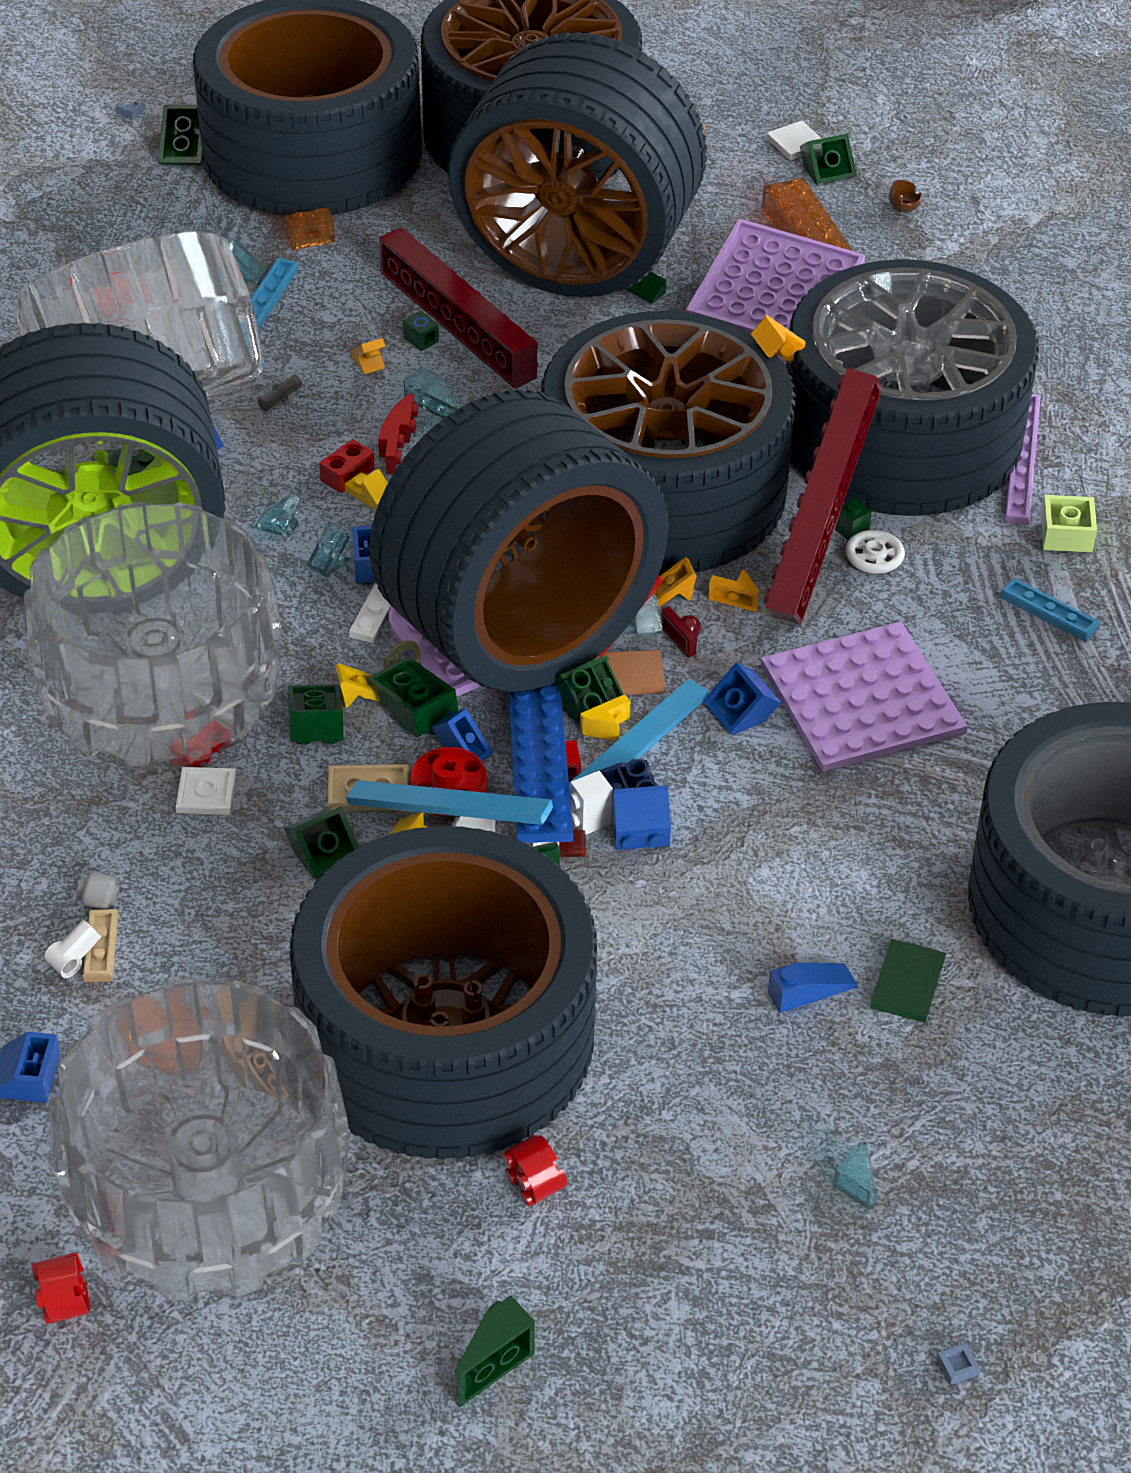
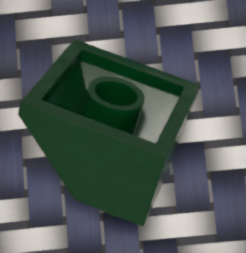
(828, 159)

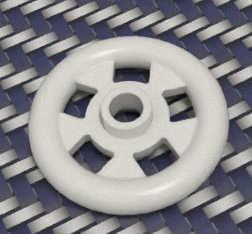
(874, 551)

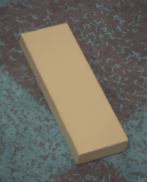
(101, 957)

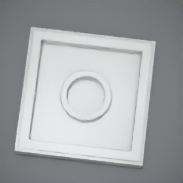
(790, 138)
(206, 791)

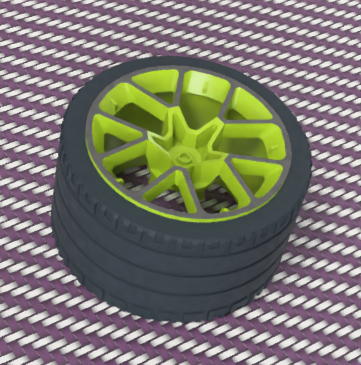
(99, 387)

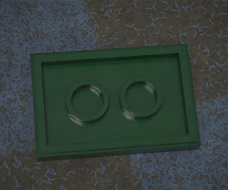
(908, 980)

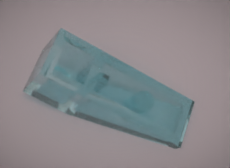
(431, 393)

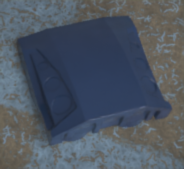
(629, 775)

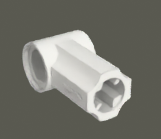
(67, 954)

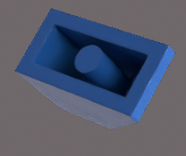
(460, 731)

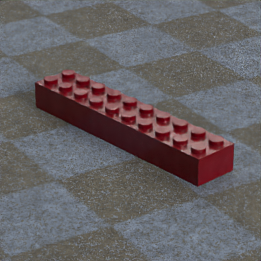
(459, 308)
(823, 496)

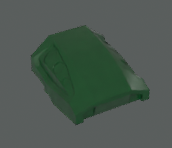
(588, 687)

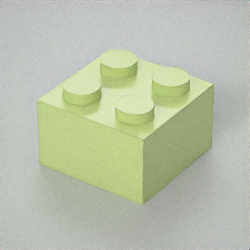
(1068, 523)

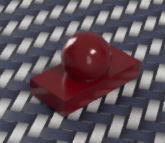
(681, 630)

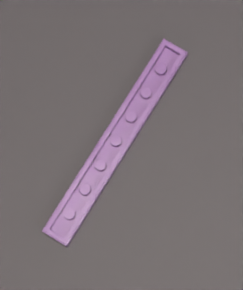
(1021, 479)

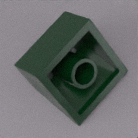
(321, 839)

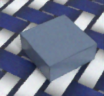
(958, 1364)

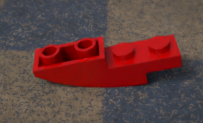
(397, 431)

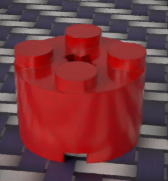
(534, 1169)
(62, 1288)

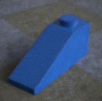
(807, 983)

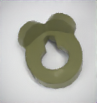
(394, 654)

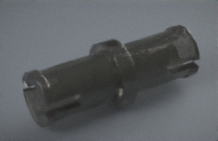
(279, 392)

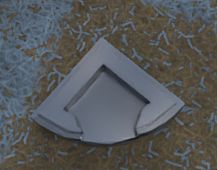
(130, 110)

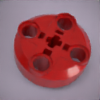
(450, 769)

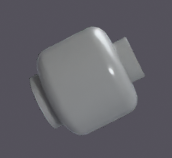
(99, 890)

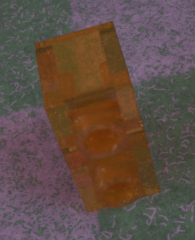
(310, 228)

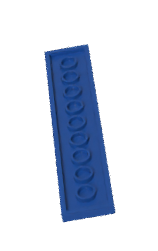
(541, 761)

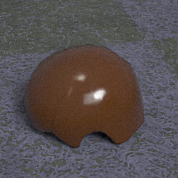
(904, 196)

